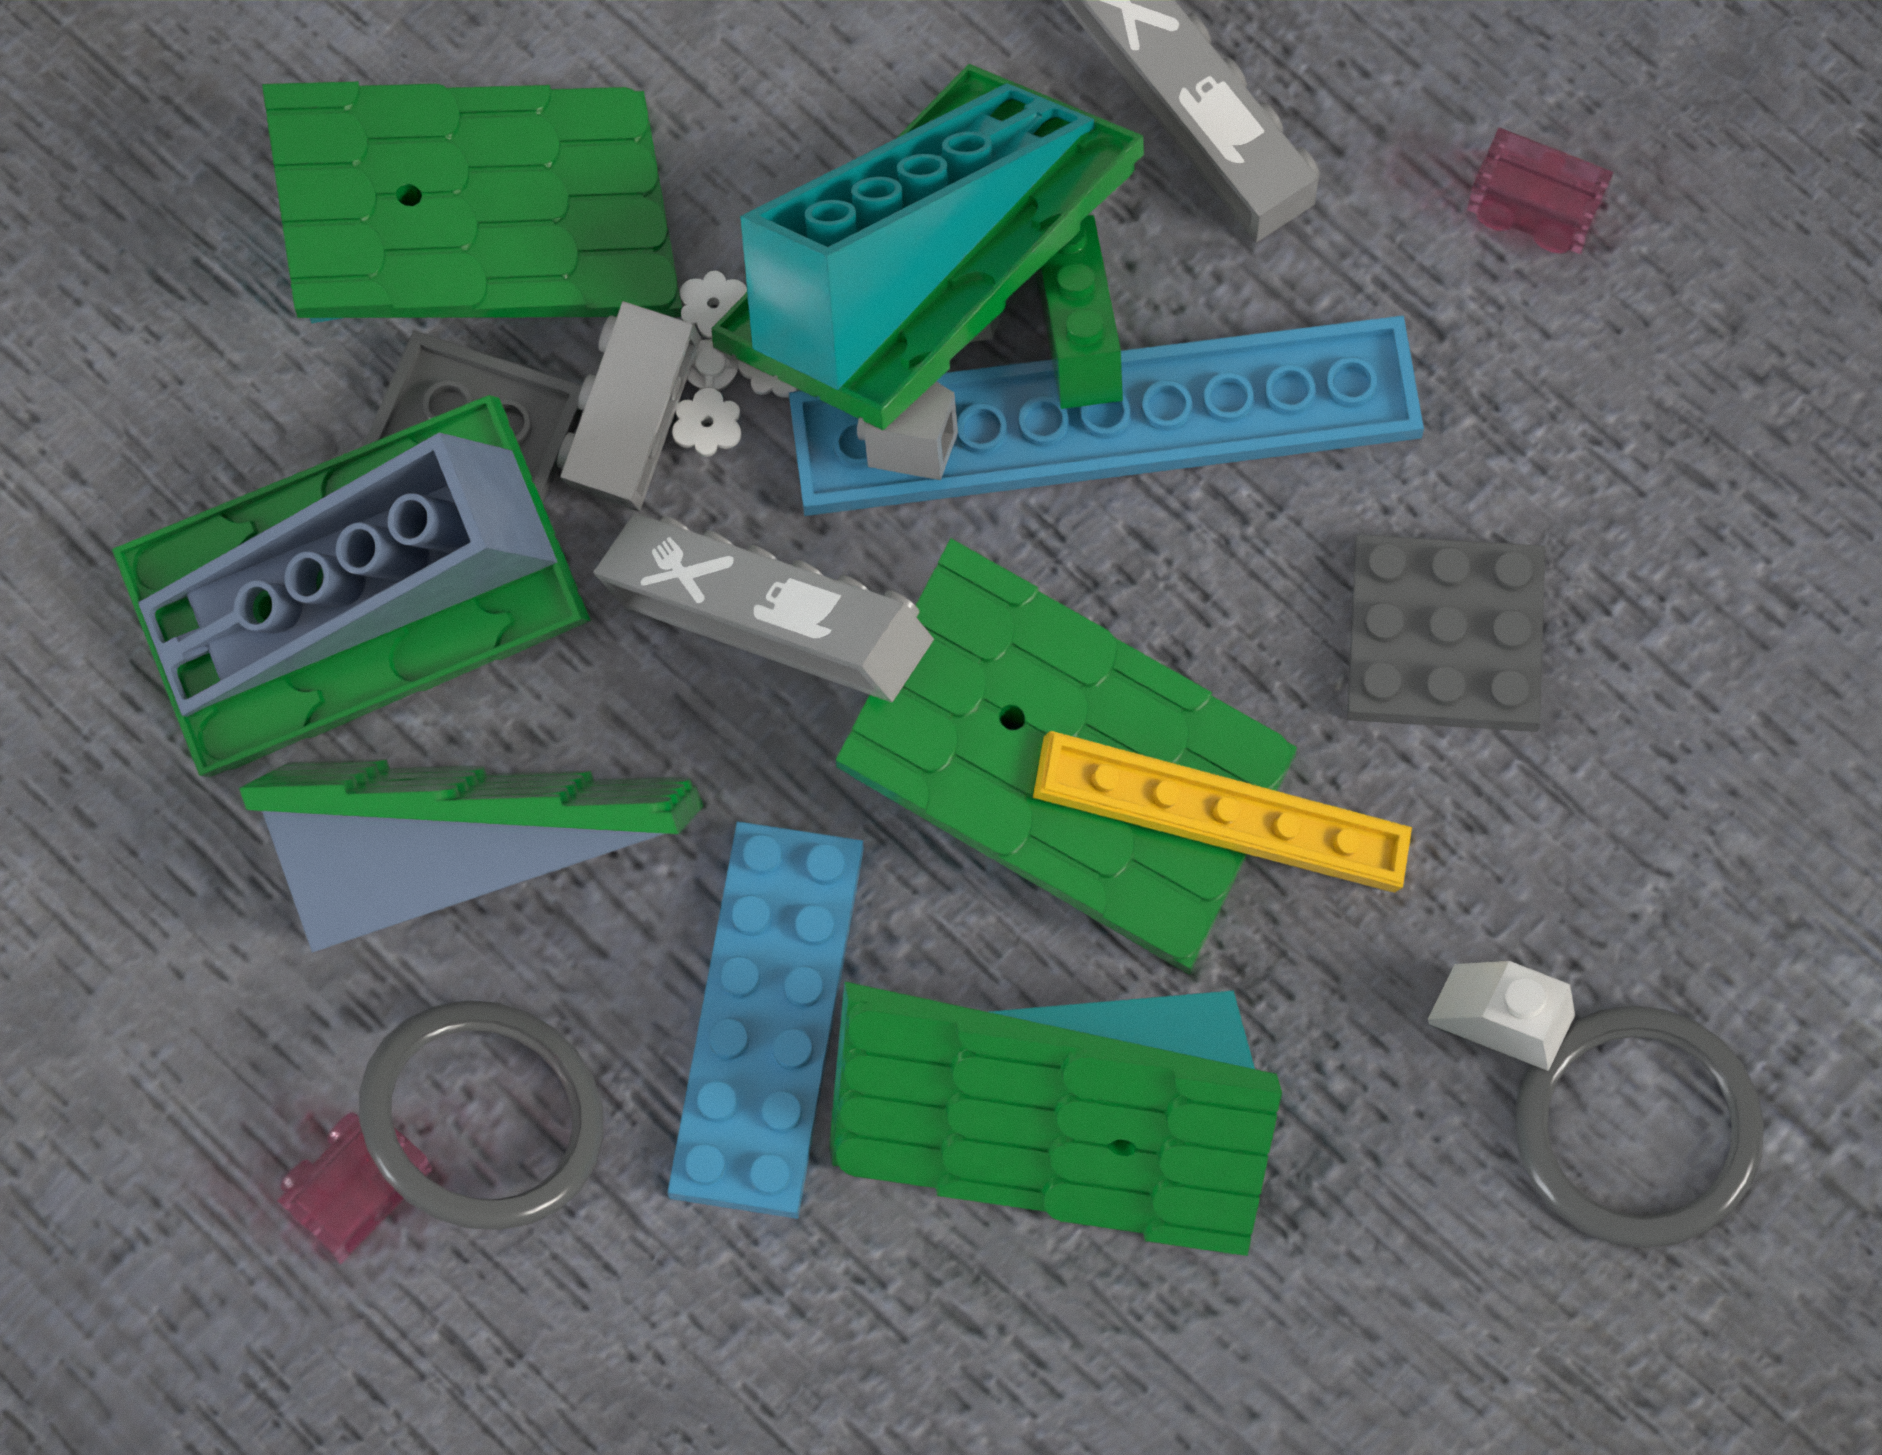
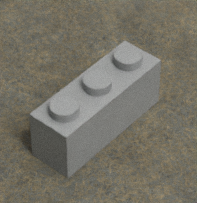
(628, 405)

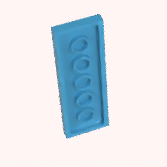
(766, 1020)

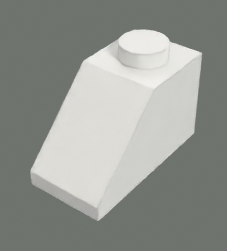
(1506, 1009)

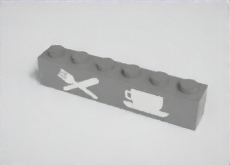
(1205, 108)
(766, 605)

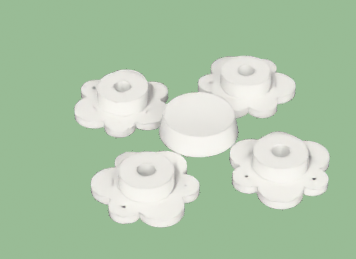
(715, 370)

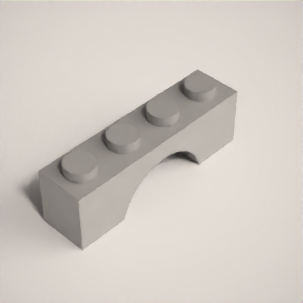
(921, 435)

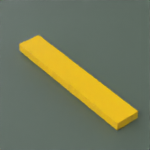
(1222, 812)

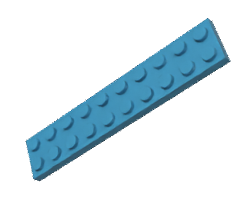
(1177, 412)

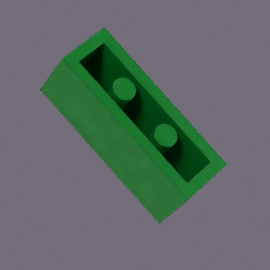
(1081, 322)

